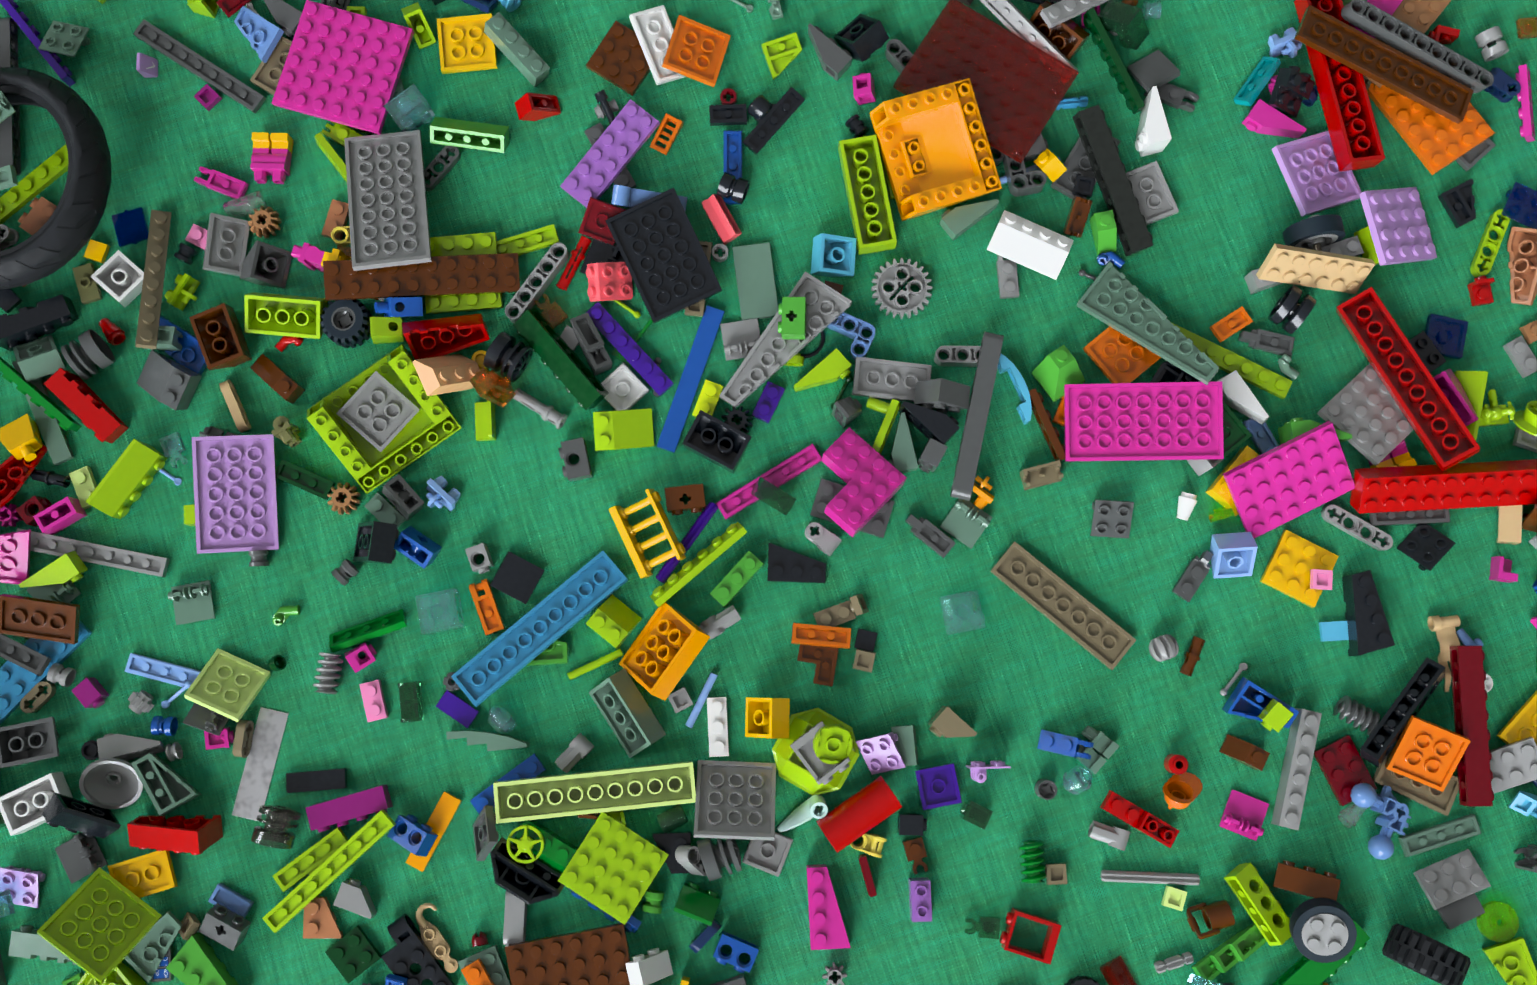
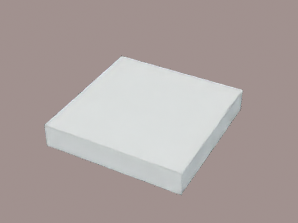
(623, 388)

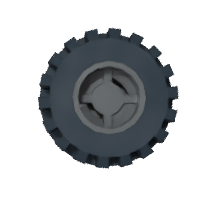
(346, 322)

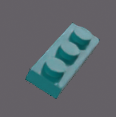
(1257, 81)

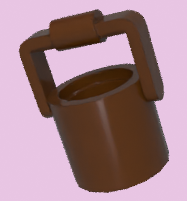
(1215, 915)

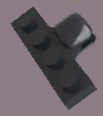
(770, 118)

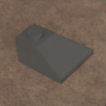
(266, 265)

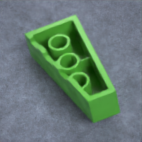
(199, 965)

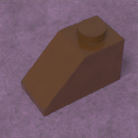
(1244, 752)

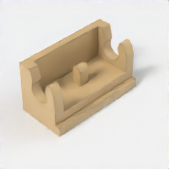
(1509, 524)

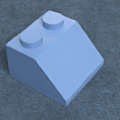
(1233, 554)

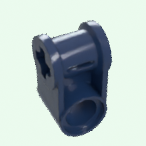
(1502, 85)

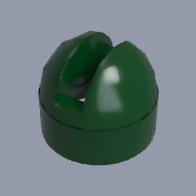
(281, 661)

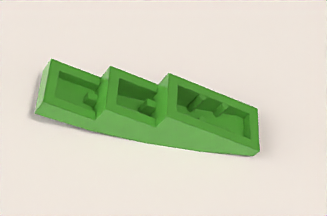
(1229, 953)

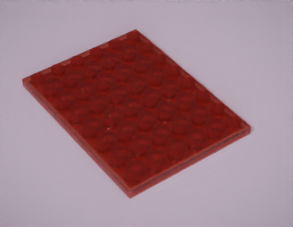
(1010, 78)

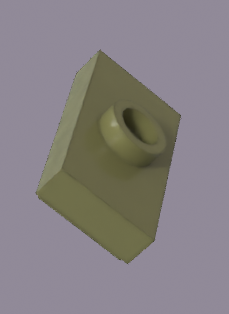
(87, 287)

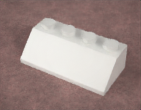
(1030, 244)

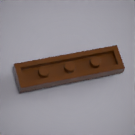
(1050, 433)

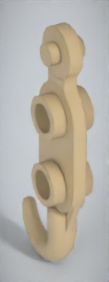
(435, 940)

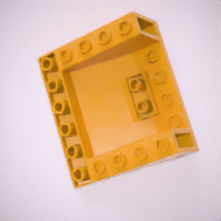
(935, 148)

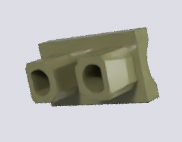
(286, 431)

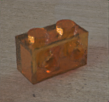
(493, 387)

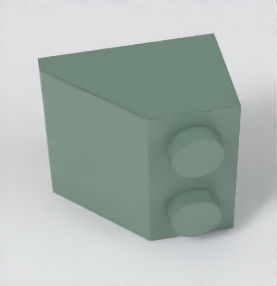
(38, 358)

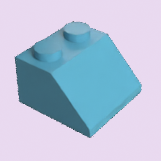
(833, 255)

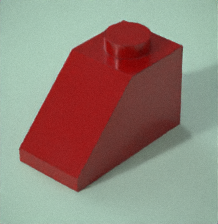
(537, 106)

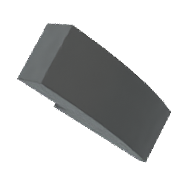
(591, 344)

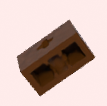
(694, 492)

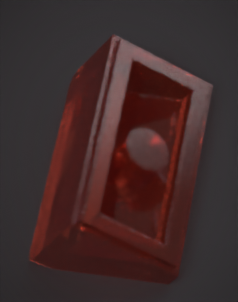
(1117, 972)

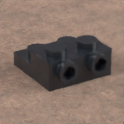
(1290, 90)

